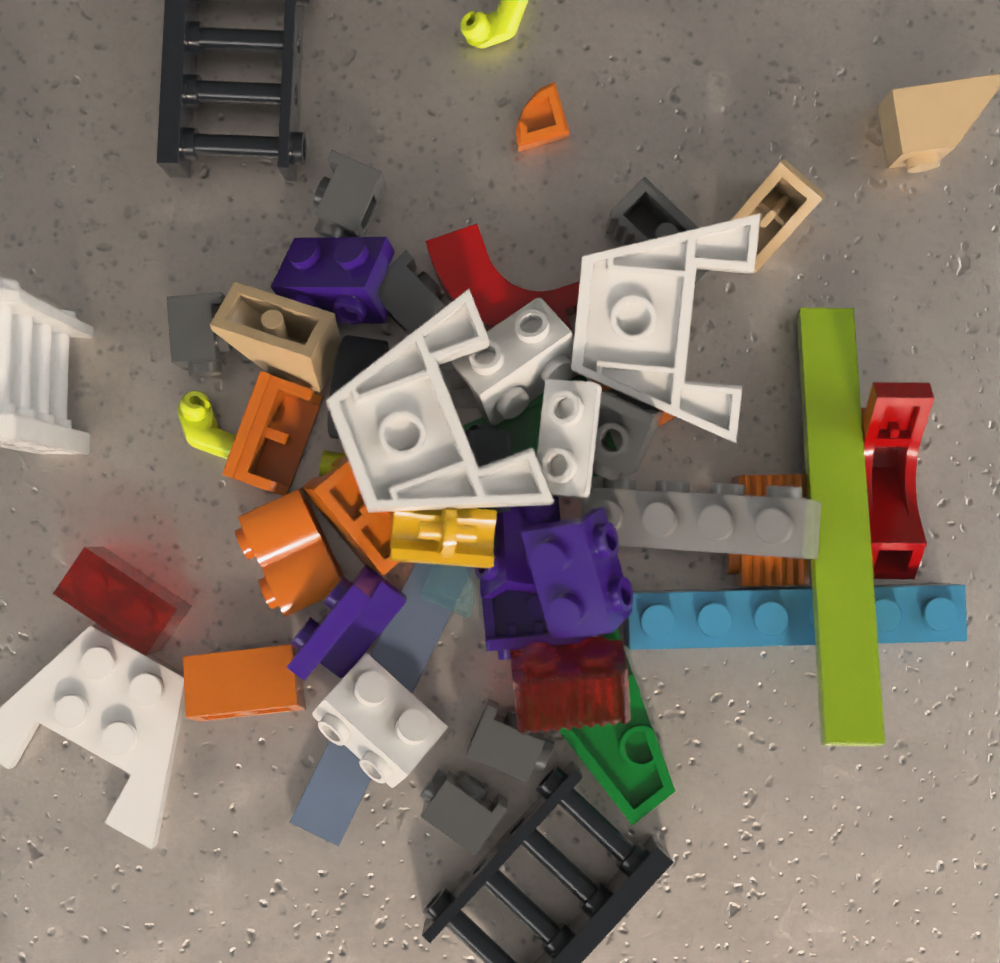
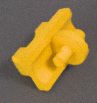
(444, 537)

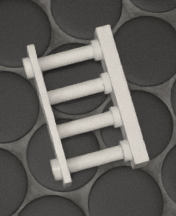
(36, 374)

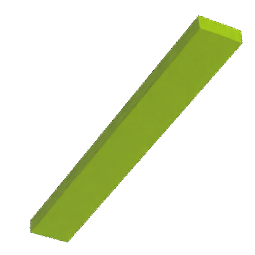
(844, 569)

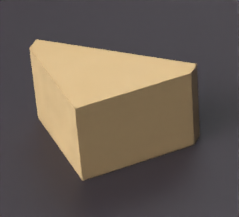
(784, 203)

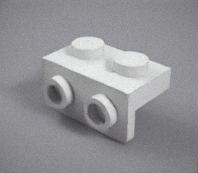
(518, 360)
(568, 436)
(378, 722)

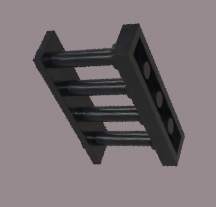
(184, 90)
(600, 904)

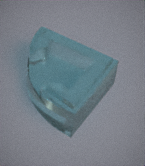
(450, 588)

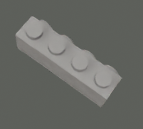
(713, 522)

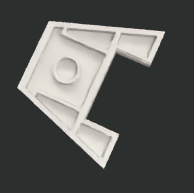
(639, 314)
(408, 436)
(113, 706)

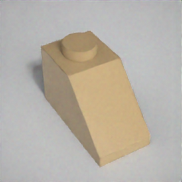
(931, 119)
(279, 334)

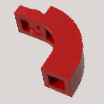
(464, 264)
(892, 439)

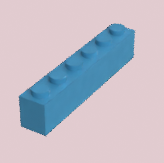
(785, 616)

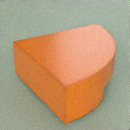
(541, 120)

